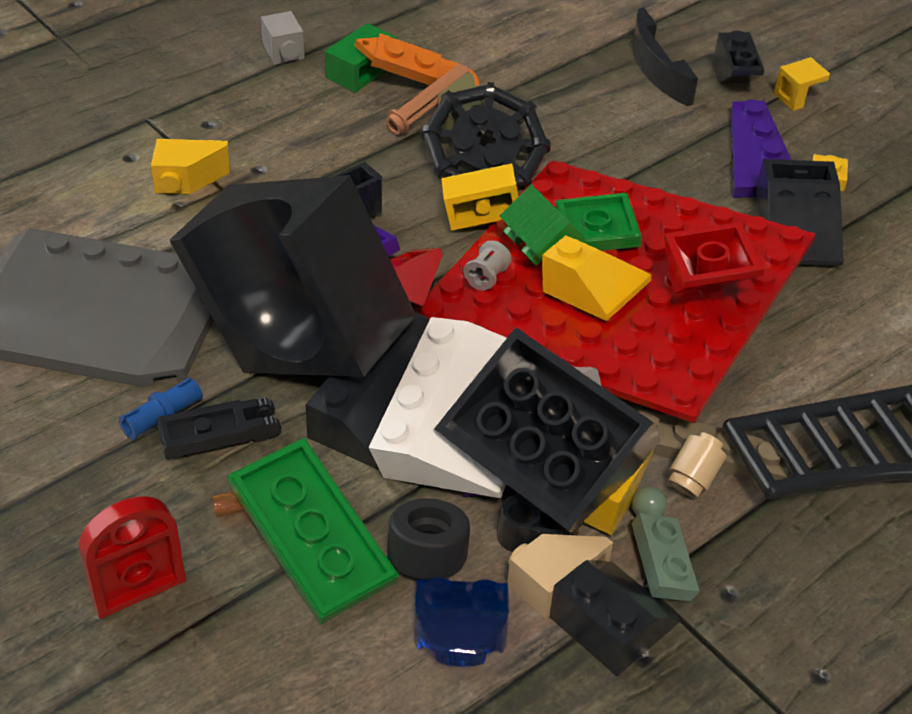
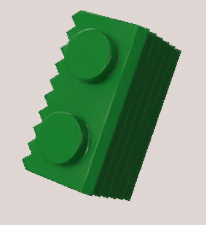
(536, 223)

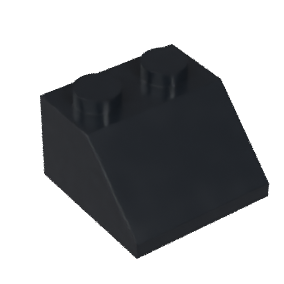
(609, 614)

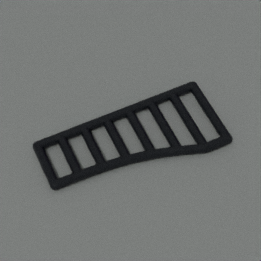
(808, 416)

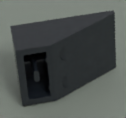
(804, 197)

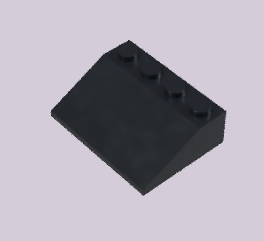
(548, 430)

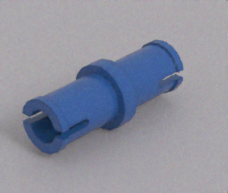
(160, 404)

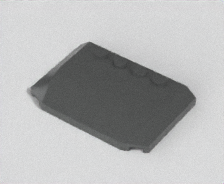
(98, 309)

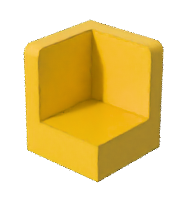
(795, 80)

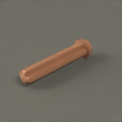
(400, 120)

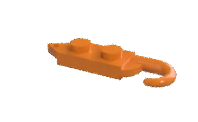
(406, 59)

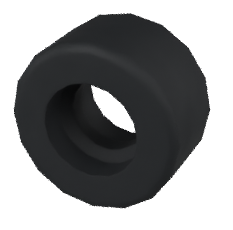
(428, 538)

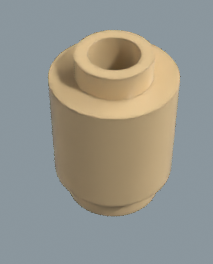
(697, 464)

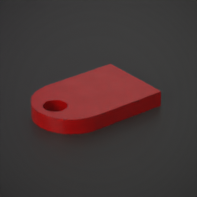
(130, 560)

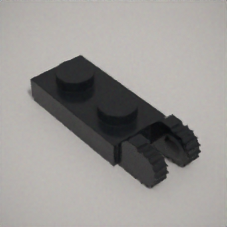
(217, 426)

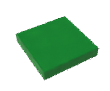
(603, 220)

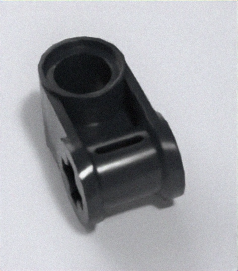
(523, 523)

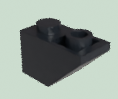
(736, 58)

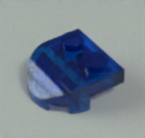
(461, 619)

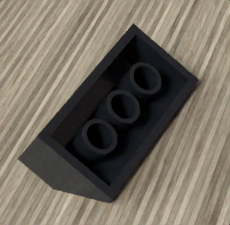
(350, 408)

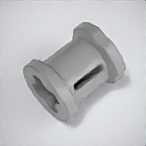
(487, 265)

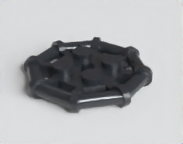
(485, 121)

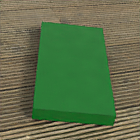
(312, 530)

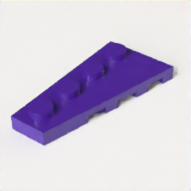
(753, 140)

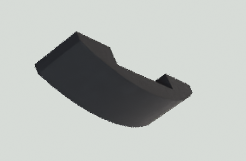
(670, 77)

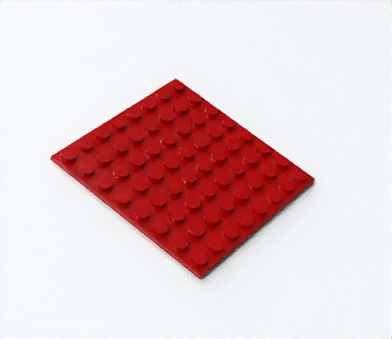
(660, 344)

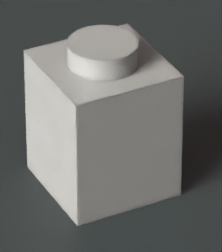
(282, 37)

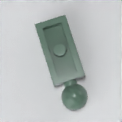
(662, 548)

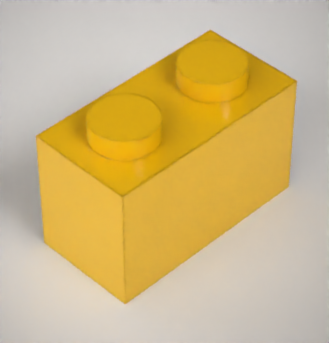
(479, 196)

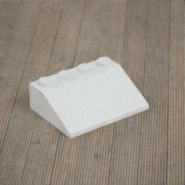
(436, 376)

